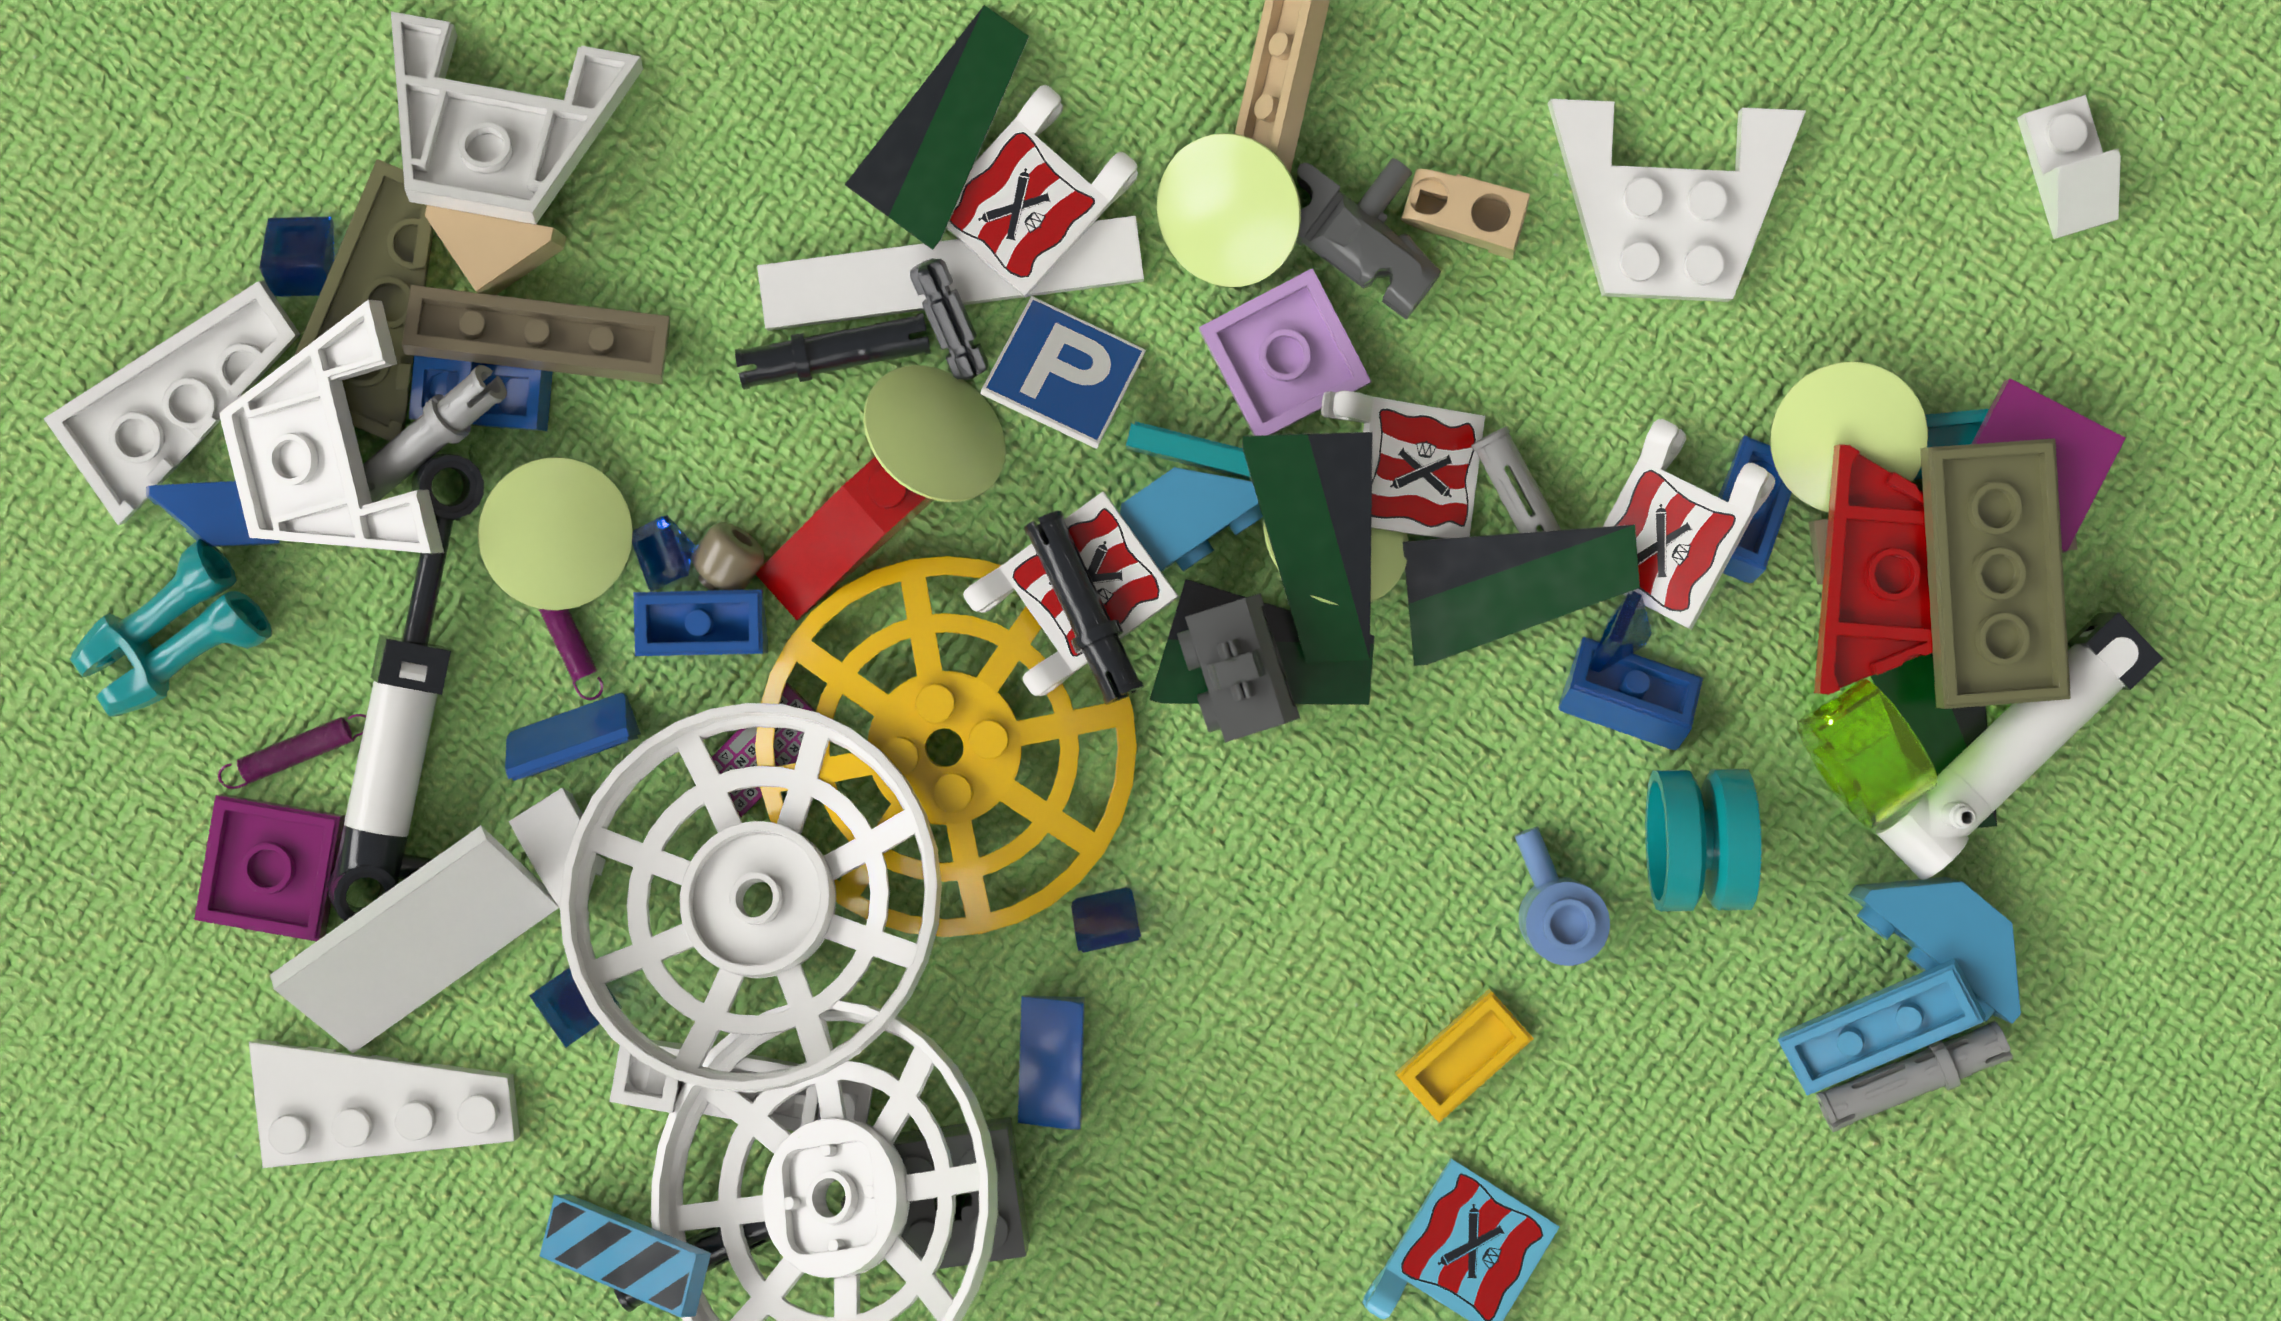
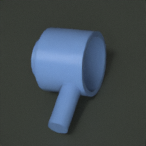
(1558, 914)

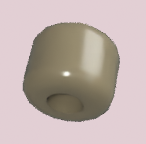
(727, 558)

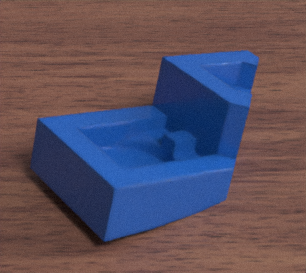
(207, 511)

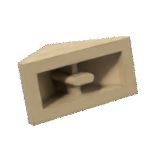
(493, 249)

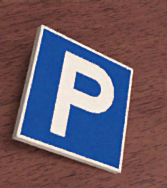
(1063, 372)

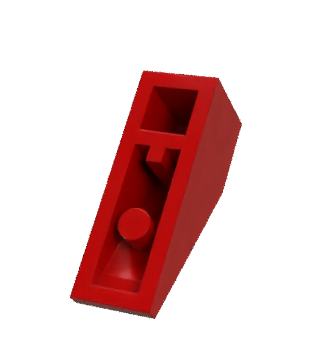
(840, 538)

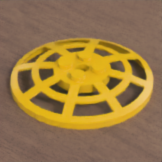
(989, 738)

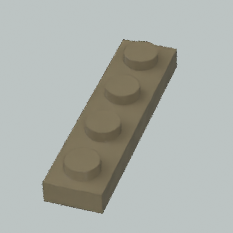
(536, 334)

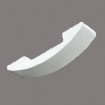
(647, 1088)

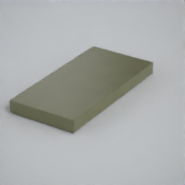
(1995, 573)

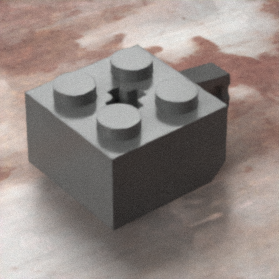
(1240, 669)
(1011, 1229)

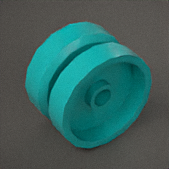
(1703, 839)

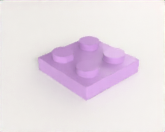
(1284, 354)

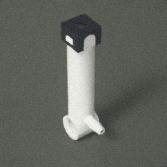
(1935, 827)

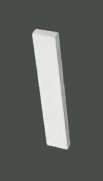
(881, 285)

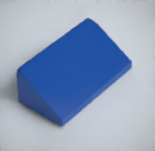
(700, 623)
(1633, 697)
(570, 736)
(1051, 1061)

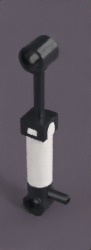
(400, 716)

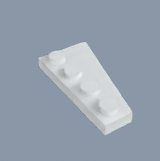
(167, 401)
(356, 1106)

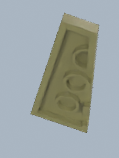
(379, 261)

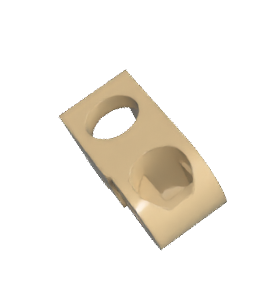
(1466, 210)

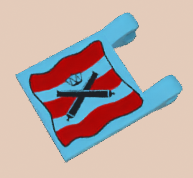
(1465, 1249)

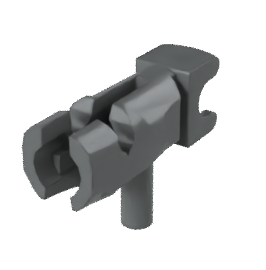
(1358, 240)

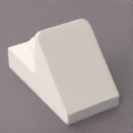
(2070, 169)

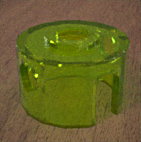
(1867, 753)

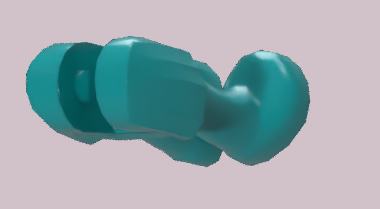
(229, 619)

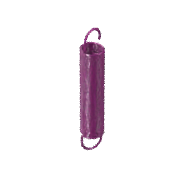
(570, 646)
(293, 751)

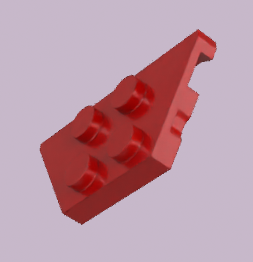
(1873, 574)

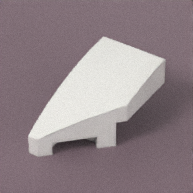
(547, 835)

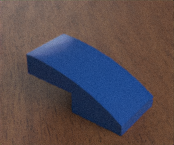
(523, 408)

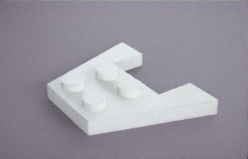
(491, 145)
(1671, 227)
(301, 455)

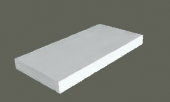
(414, 940)

